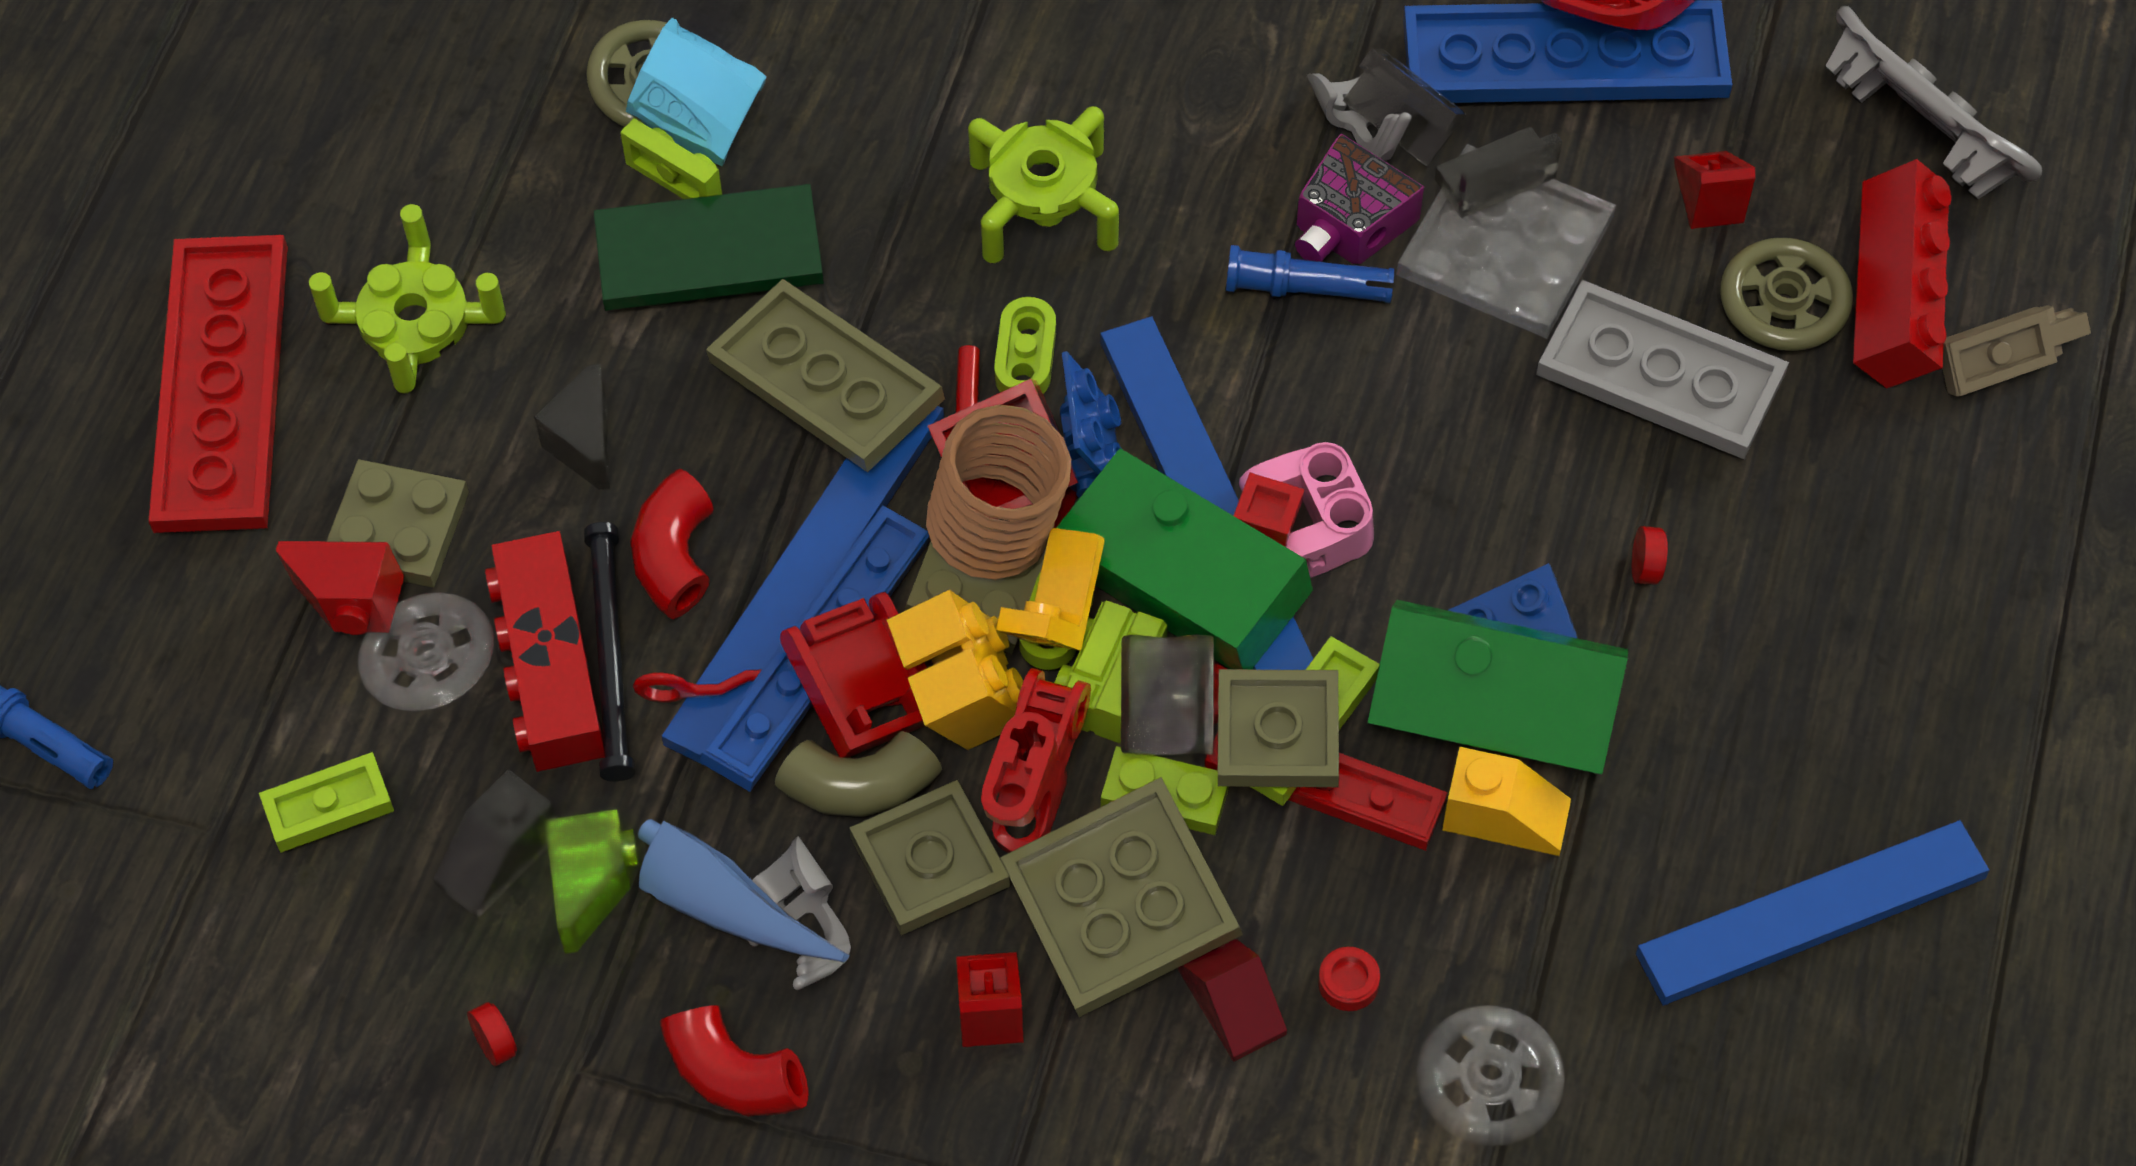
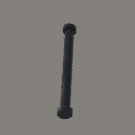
(617, 764)

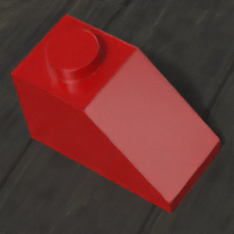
(346, 582)

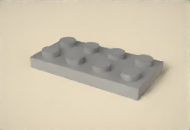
(1662, 369)

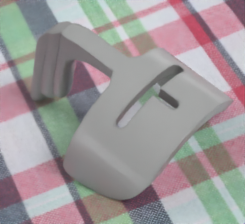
(1331, 101)
(781, 880)

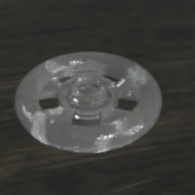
(426, 652)
(1471, 1119)

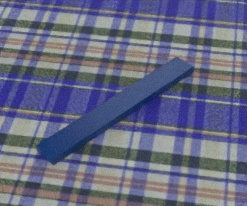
(1182, 444)
(794, 582)

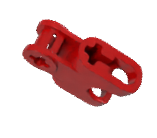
(1033, 758)

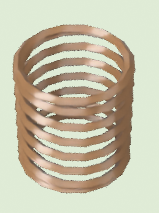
(965, 459)

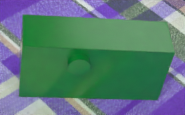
(1189, 561)
(1498, 686)

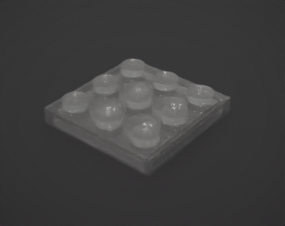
(1510, 257)

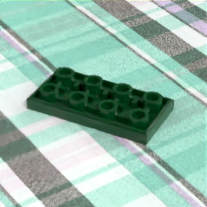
(707, 247)

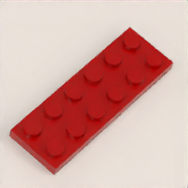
(219, 384)

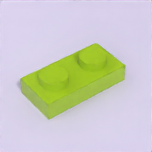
(667, 163)
(1191, 786)
(326, 802)

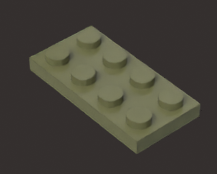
(825, 375)

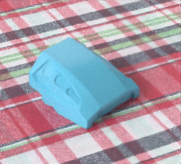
(694, 92)

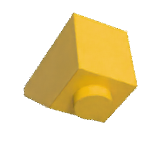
(1505, 803)

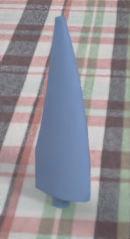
(717, 892)

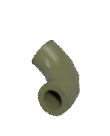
(858, 784)

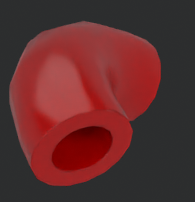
(662, 540)
(728, 1074)

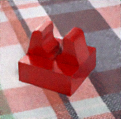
(1269, 506)

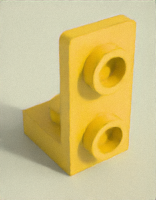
(1062, 595)

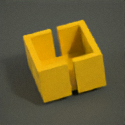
(968, 688)

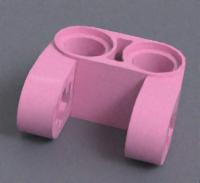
(1328, 503)

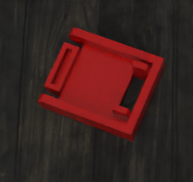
(852, 670)

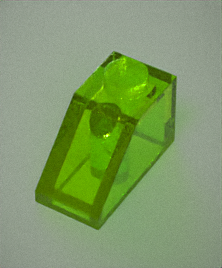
(588, 871)

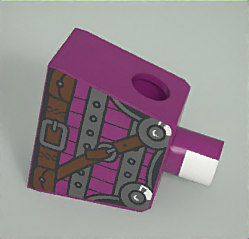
(1354, 204)

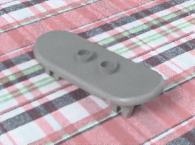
(1978, 153)

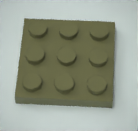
(1121, 896)

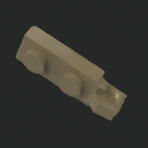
(2009, 347)

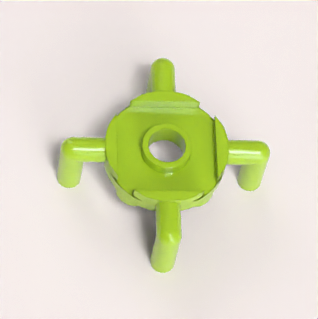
(1042, 198)
(407, 284)

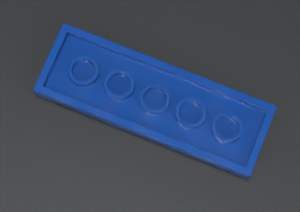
(1559, 56)

